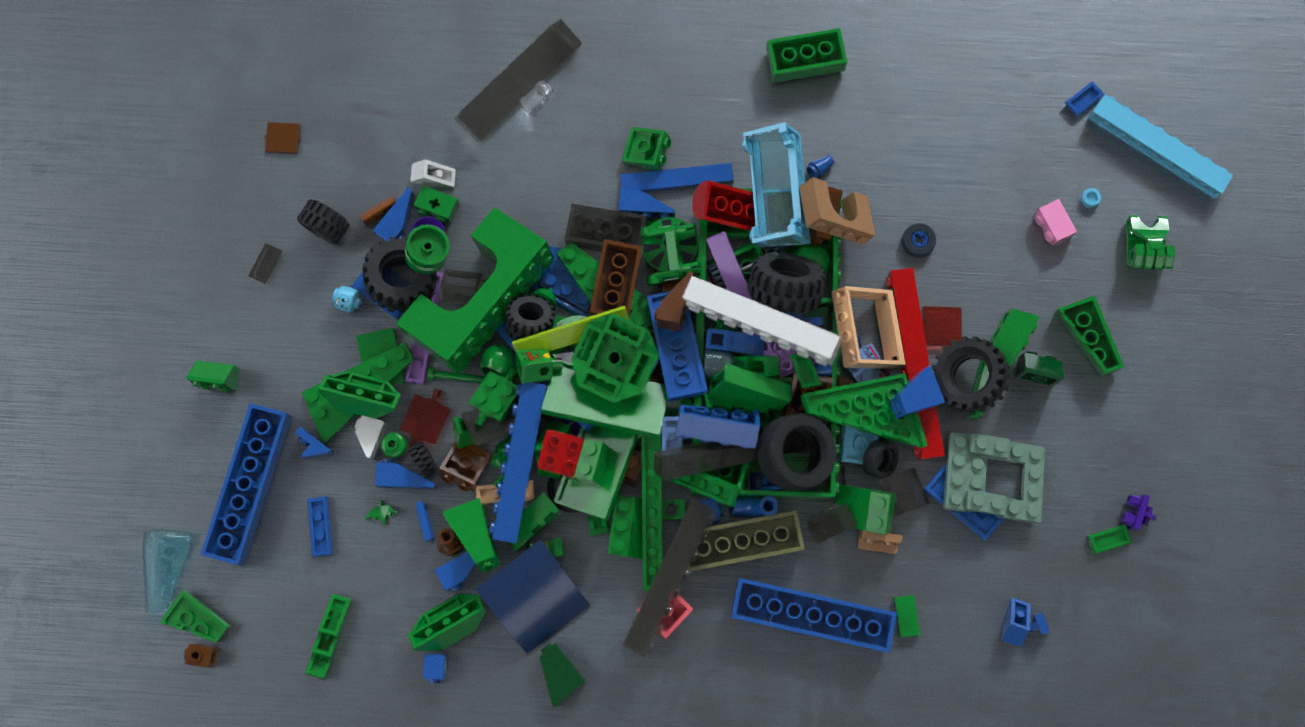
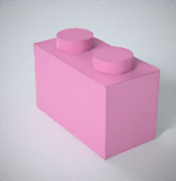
(1055, 222)

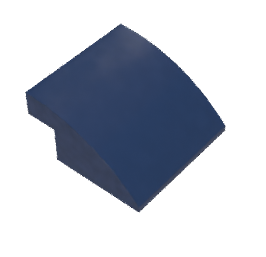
(533, 596)

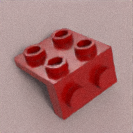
(560, 453)

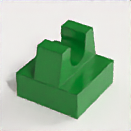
(597, 526)

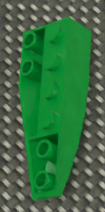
(1010, 338)

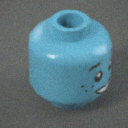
(346, 299)

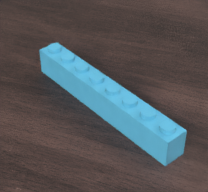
(1160, 146)

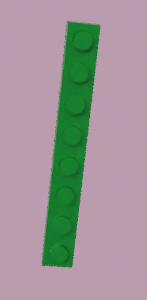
(651, 511)

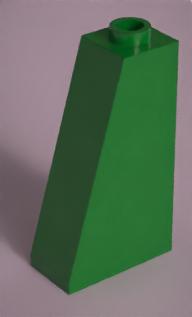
(749, 388)
(472, 528)

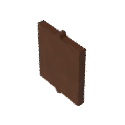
(282, 137)

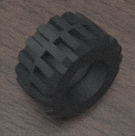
(323, 221)
(528, 317)

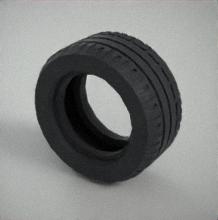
(820, 443)

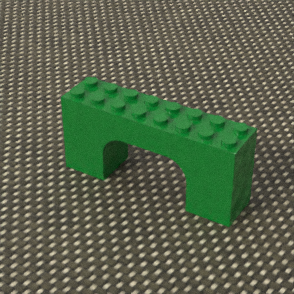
(459, 334)

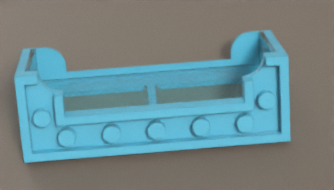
(776, 179)

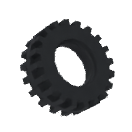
(955, 356)

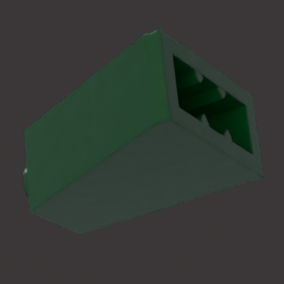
(559, 673)

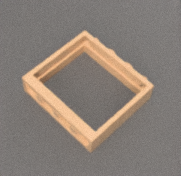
(887, 325)

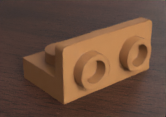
(879, 542)

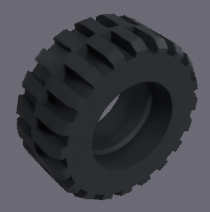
(787, 282)
(385, 294)

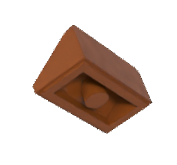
(377, 211)

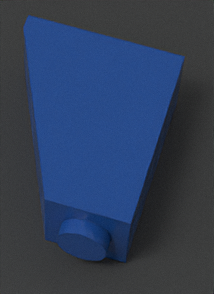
(918, 394)

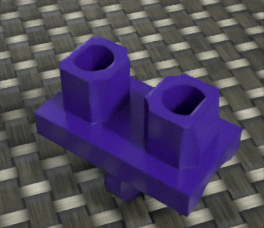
(1141, 513)

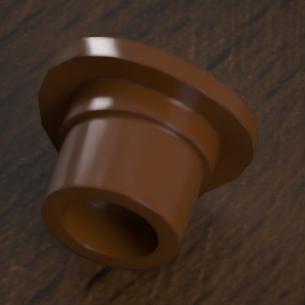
(449, 543)

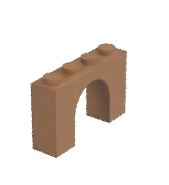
(822, 217)

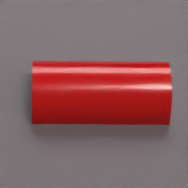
(724, 205)

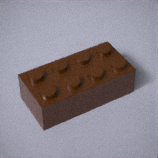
(615, 277)

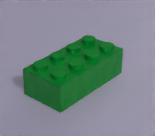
(806, 55)

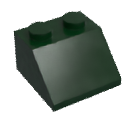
(1040, 369)

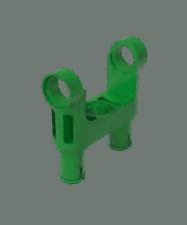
(677, 268)

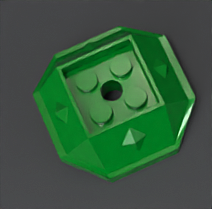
(594, 355)

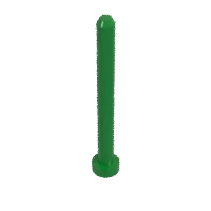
(432, 373)

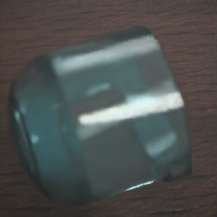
(715, 361)

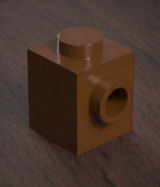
(200, 655)

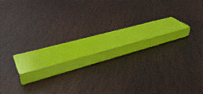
(562, 335)

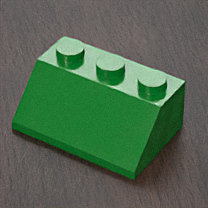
(626, 528)

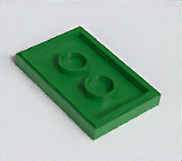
(375, 343)

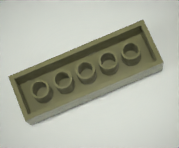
(749, 541)

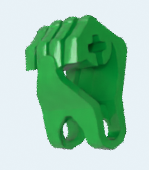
(1147, 244)

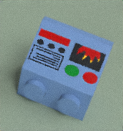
(866, 374)

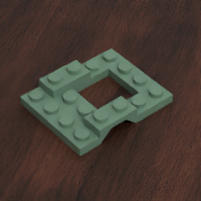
(967, 477)

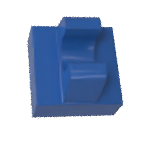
(1040, 623)

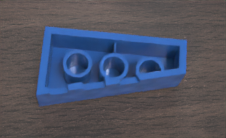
(719, 425)

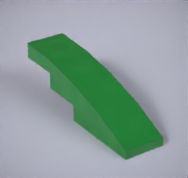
(328, 636)

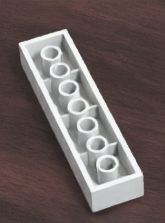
(762, 320)

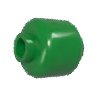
(391, 440)

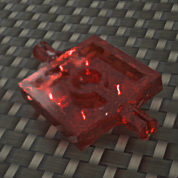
(425, 418)

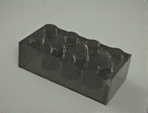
(591, 225)

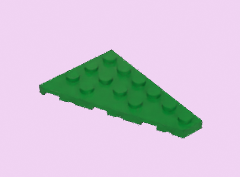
(867, 409)

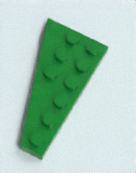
(584, 272)
(383, 366)

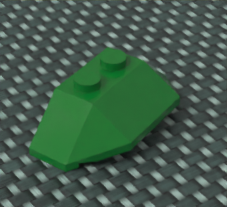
(359, 394)
(447, 623)

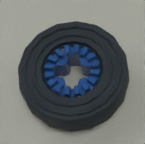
(917, 249)

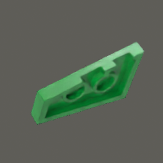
(194, 617)

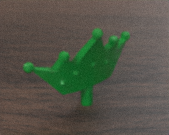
(381, 512)

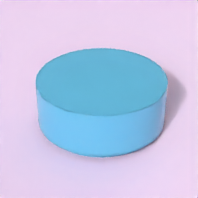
(1091, 198)

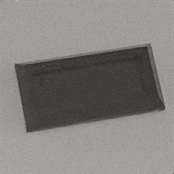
(265, 263)

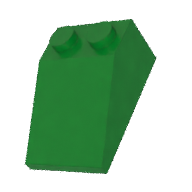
(869, 507)

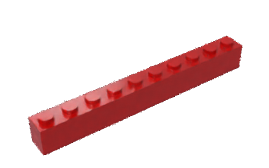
(915, 352)

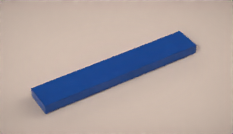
(678, 177)

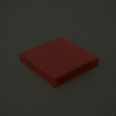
(942, 324)

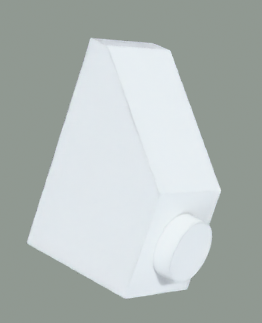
(432, 174)
(370, 434)

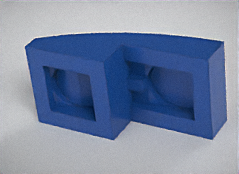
(811, 320)

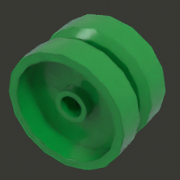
(426, 249)

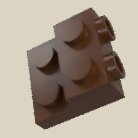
(464, 466)

